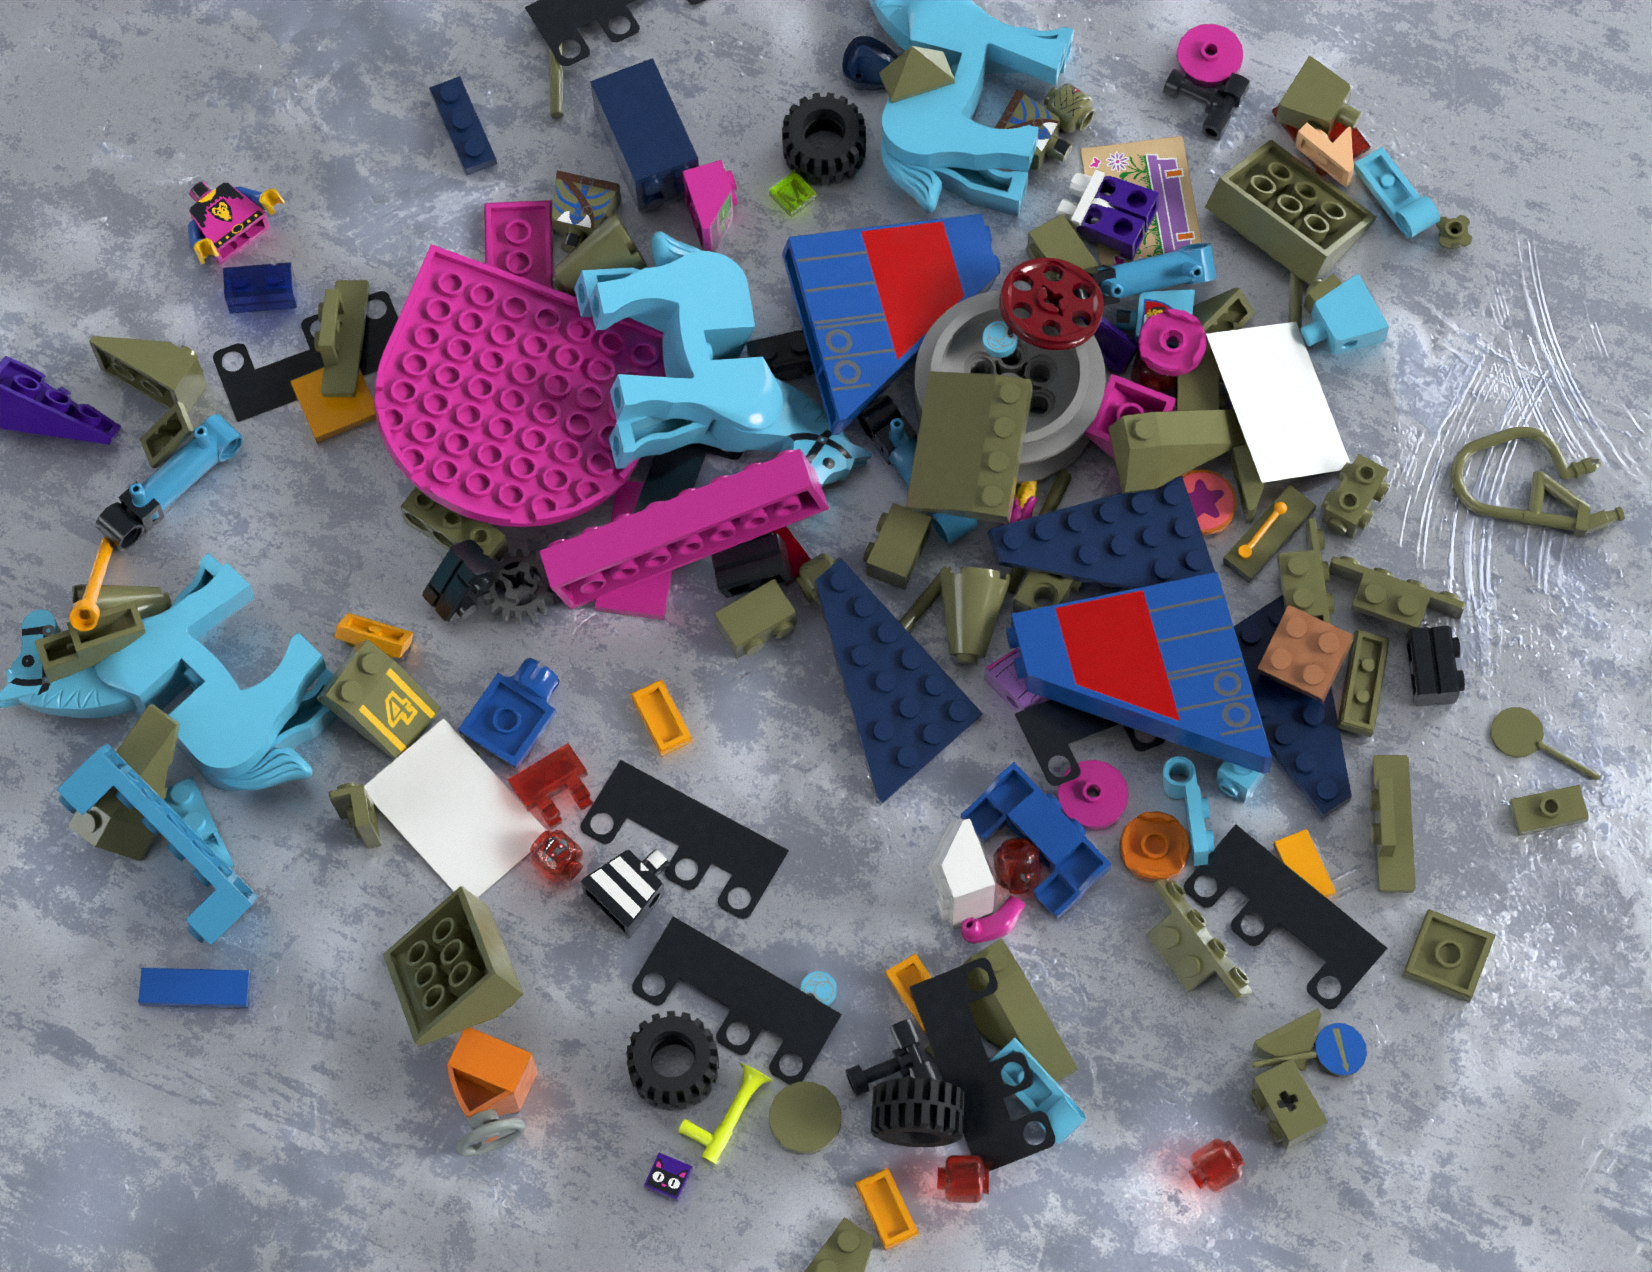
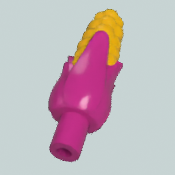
(1024, 501)

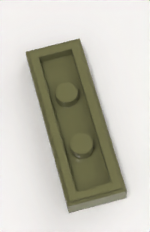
(1282, 529)
(1363, 683)

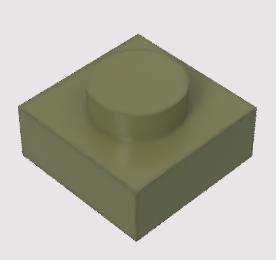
(1319, 289)

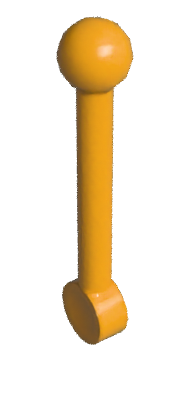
(1245, 551)

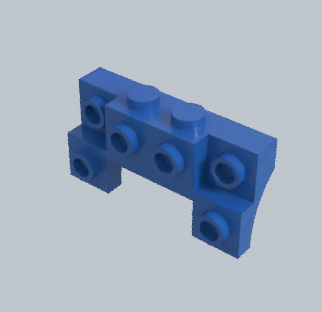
(1038, 818)

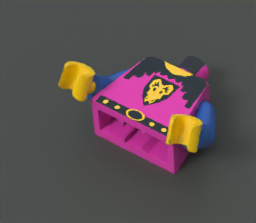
(227, 219)

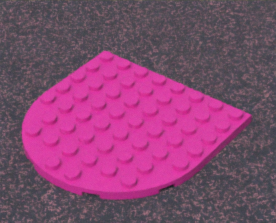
(504, 394)

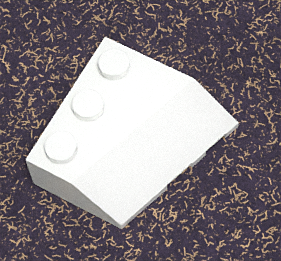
(961, 875)

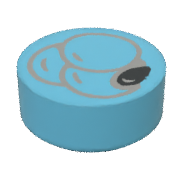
(999, 340)
(820, 986)

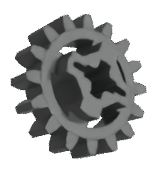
(527, 598)

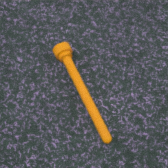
(85, 612)

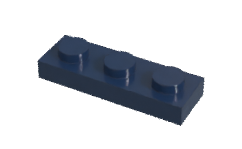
(463, 125)

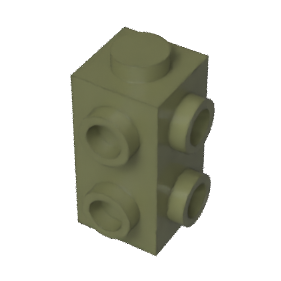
(1358, 490)

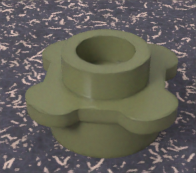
(1450, 240)

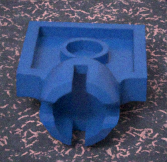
(513, 712)

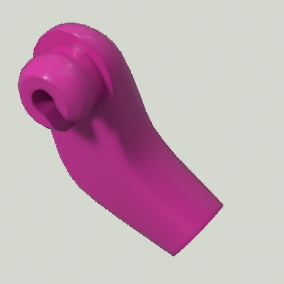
(995, 925)

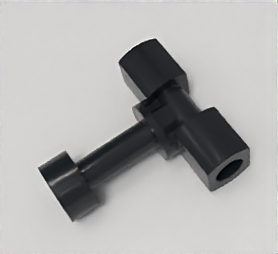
(1217, 103)
(906, 1061)

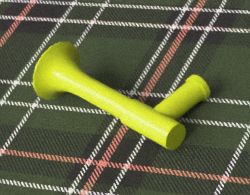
(716, 1142)

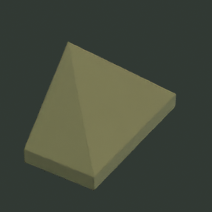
(916, 73)
(1224, 312)
(166, 434)
(1290, 1039)

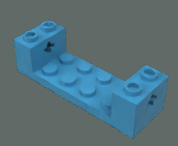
(231, 894)

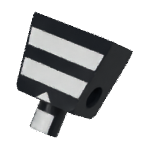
(627, 888)

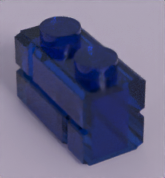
(260, 287)

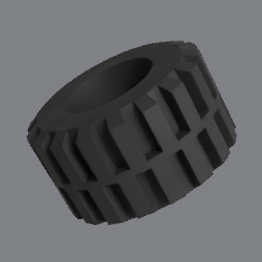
(824, 115)
(666, 1032)
(917, 1112)

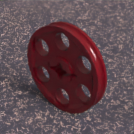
(1047, 314)

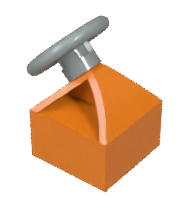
(489, 1082)

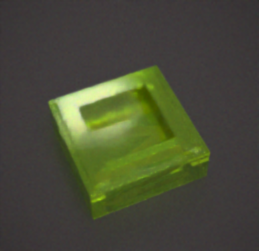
(792, 194)

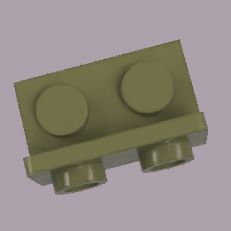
(355, 804)

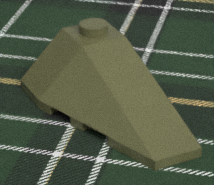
(1168, 444)
(148, 752)
(1016, 1012)

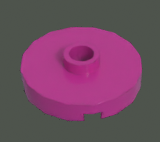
(1209, 69)
(1176, 327)
(1099, 811)

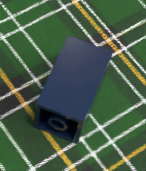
(644, 133)

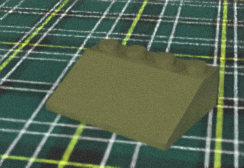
(1289, 211)
(970, 445)
(452, 969)

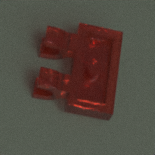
(548, 778)

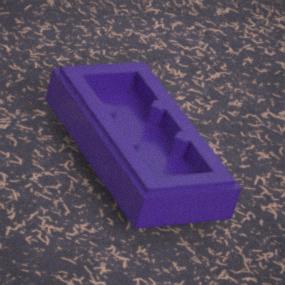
(1115, 345)

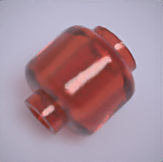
(1217, 1165)
(963, 1179)

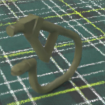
(1581, 524)

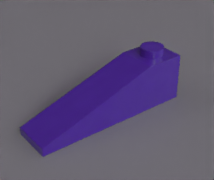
(38, 408)

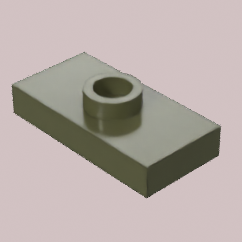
(1549, 810)

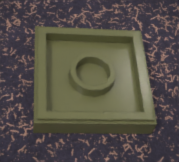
(1448, 955)

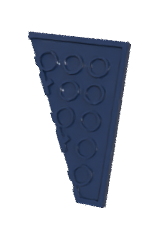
(1111, 540)
(896, 691)
(1297, 728)

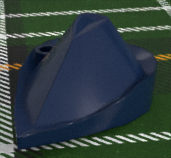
(866, 59)

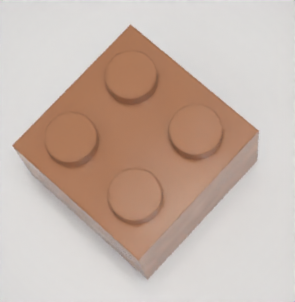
(1305, 654)

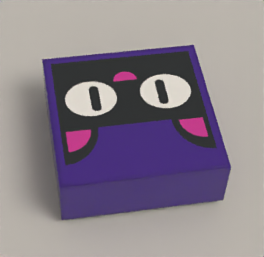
(668, 1177)

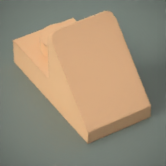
(1333, 157)

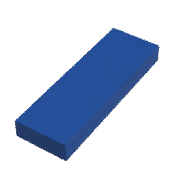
(194, 988)

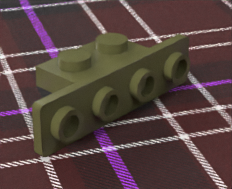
(341, 336)
(1305, 575)
(1391, 598)
(1393, 823)
(1190, 947)

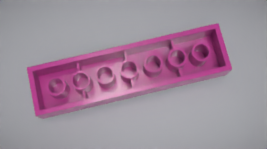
(684, 528)

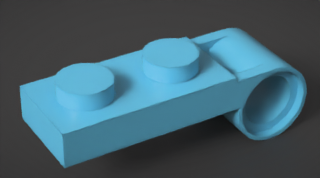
(1396, 194)
(190, 806)
(1196, 807)
(1044, 1093)

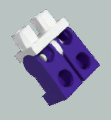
(1110, 211)

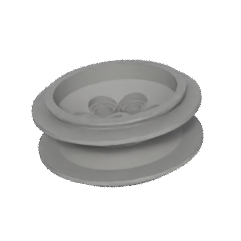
(1068, 396)

